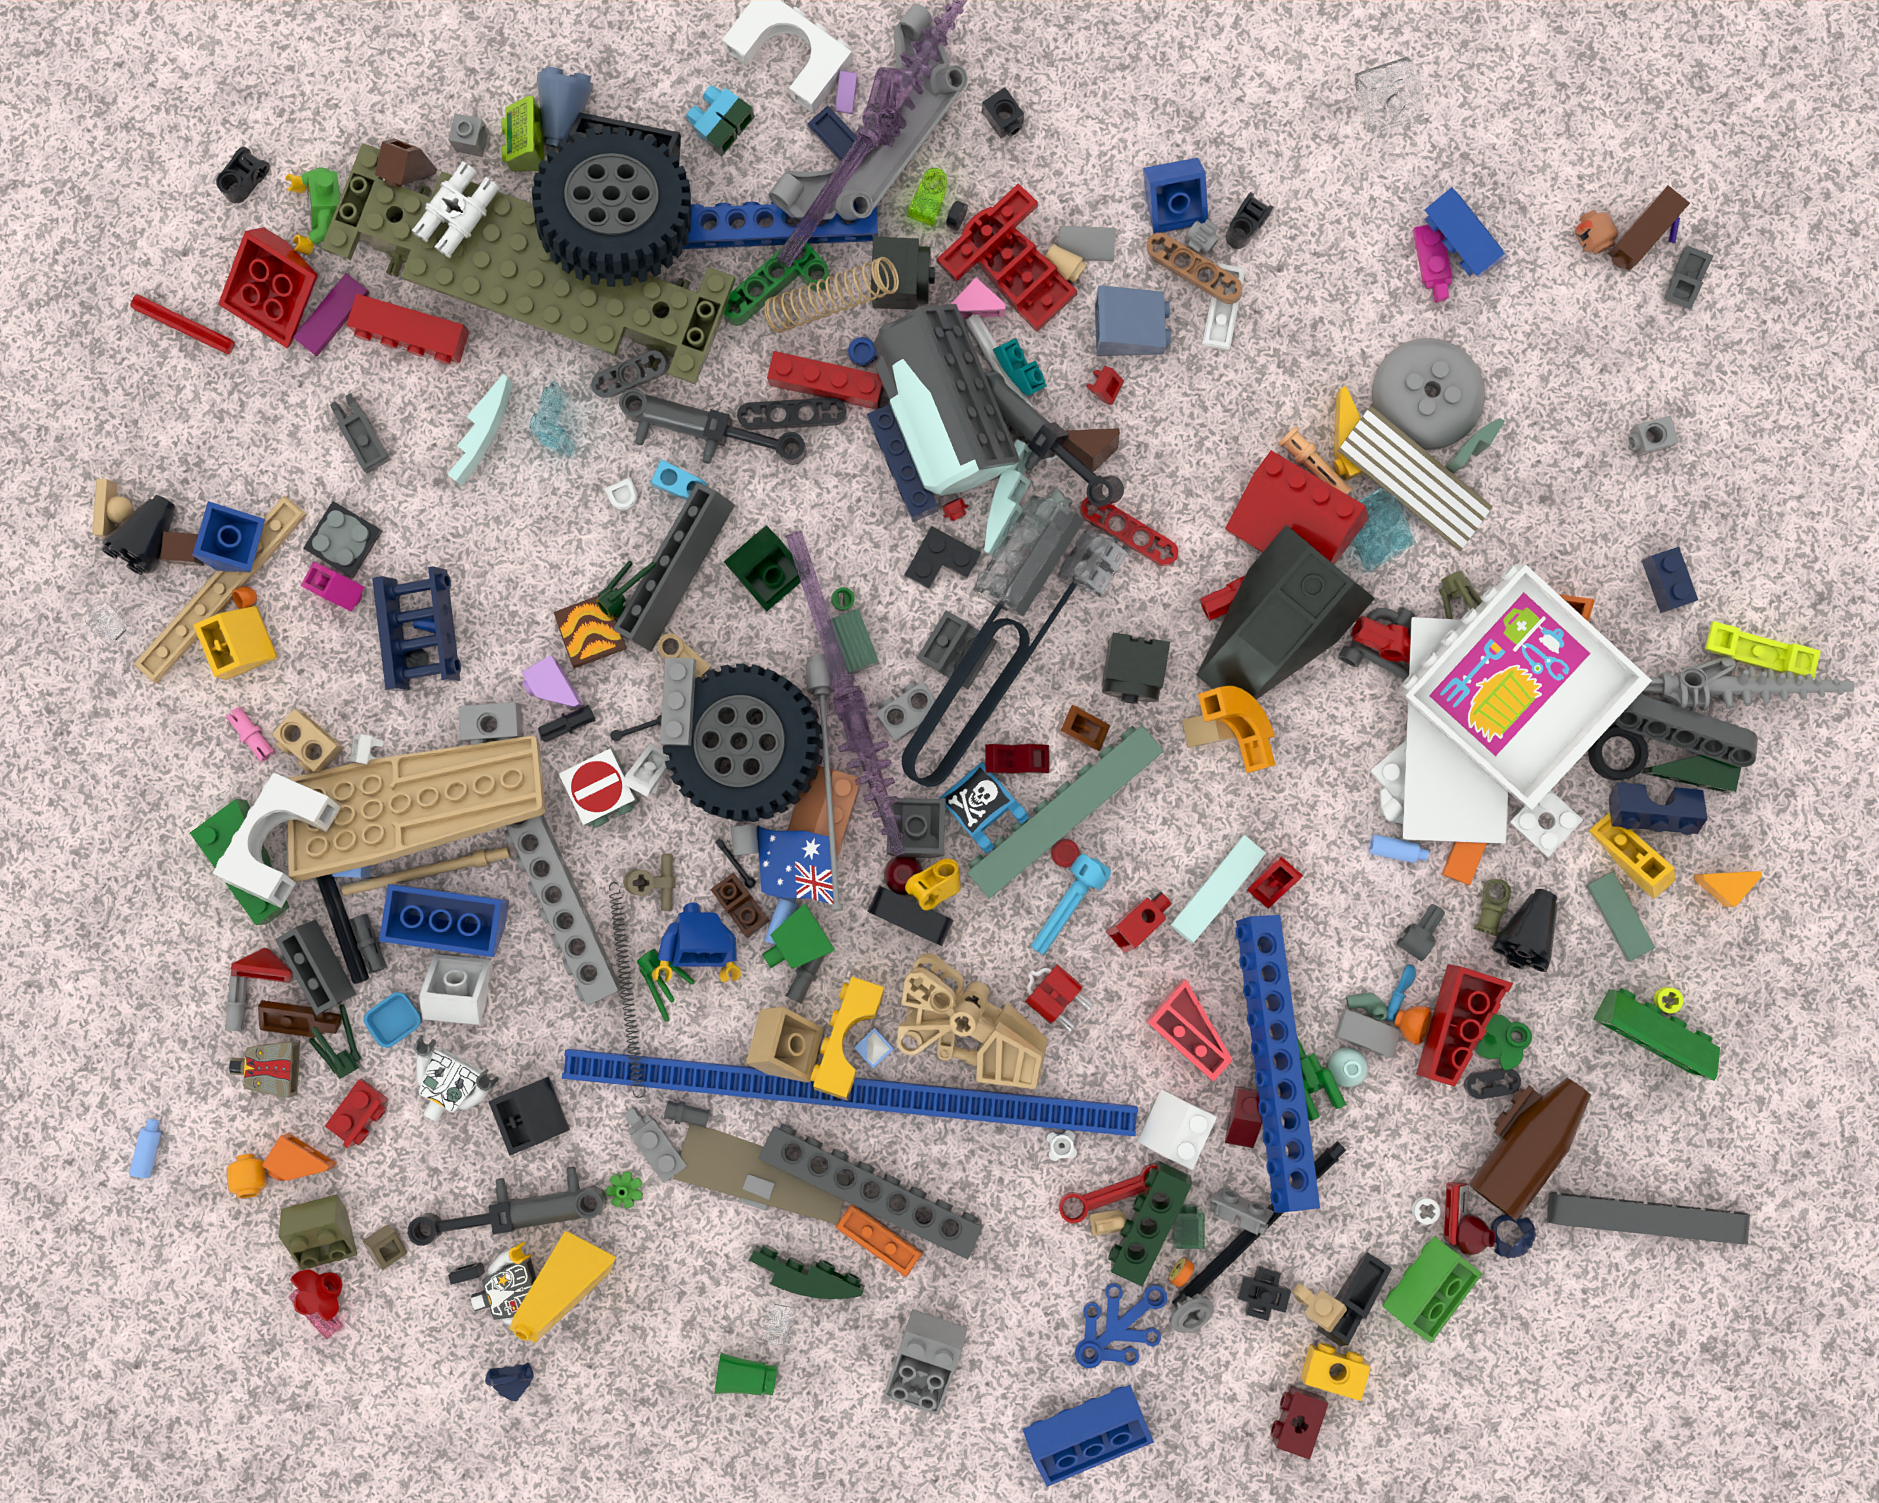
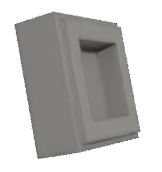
(759, 1187)

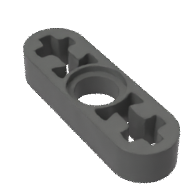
(615, 389)

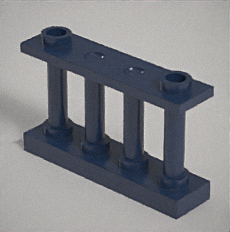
(391, 636)

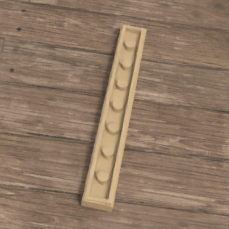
(216, 594)

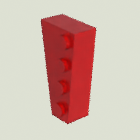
(1459, 1022)

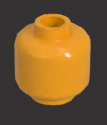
(246, 1176)

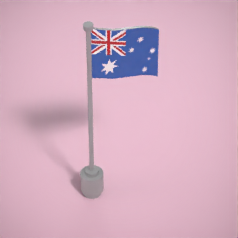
(802, 861)

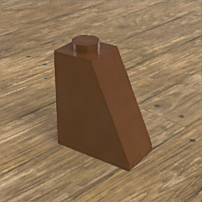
(1648, 228)

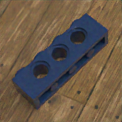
(886, 430)

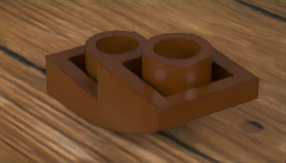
(740, 905)

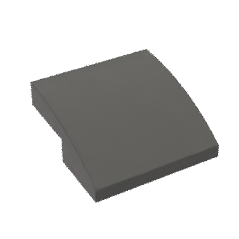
(949, 645)

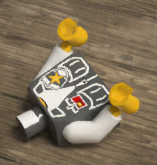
(506, 1284)

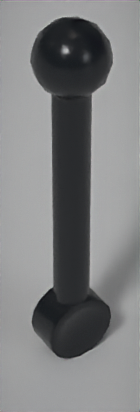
(617, 735)
(749, 881)

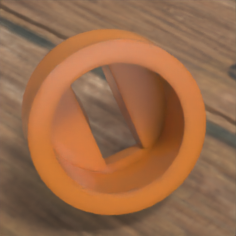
(244, 597)

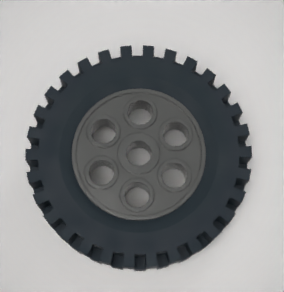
(603, 170)
(782, 771)

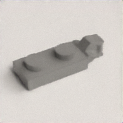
(654, 1145)

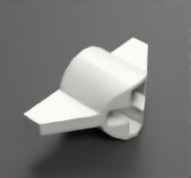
(1390, 807)

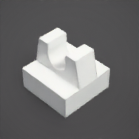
(361, 748)

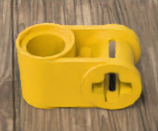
(935, 884)

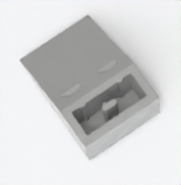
(925, 1362)

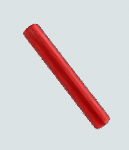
(182, 324)

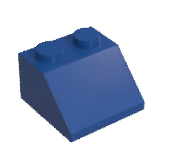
(1176, 194)

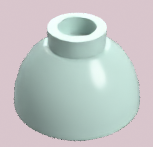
(1348, 1067)

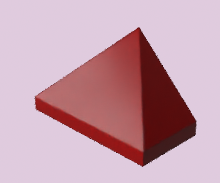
(262, 966)

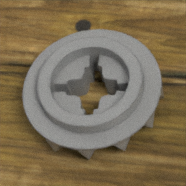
(1184, 1321)

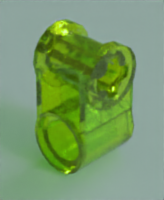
(927, 200)

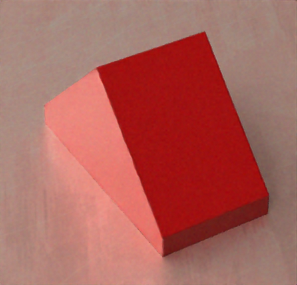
(1274, 881)

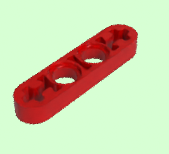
(1126, 535)

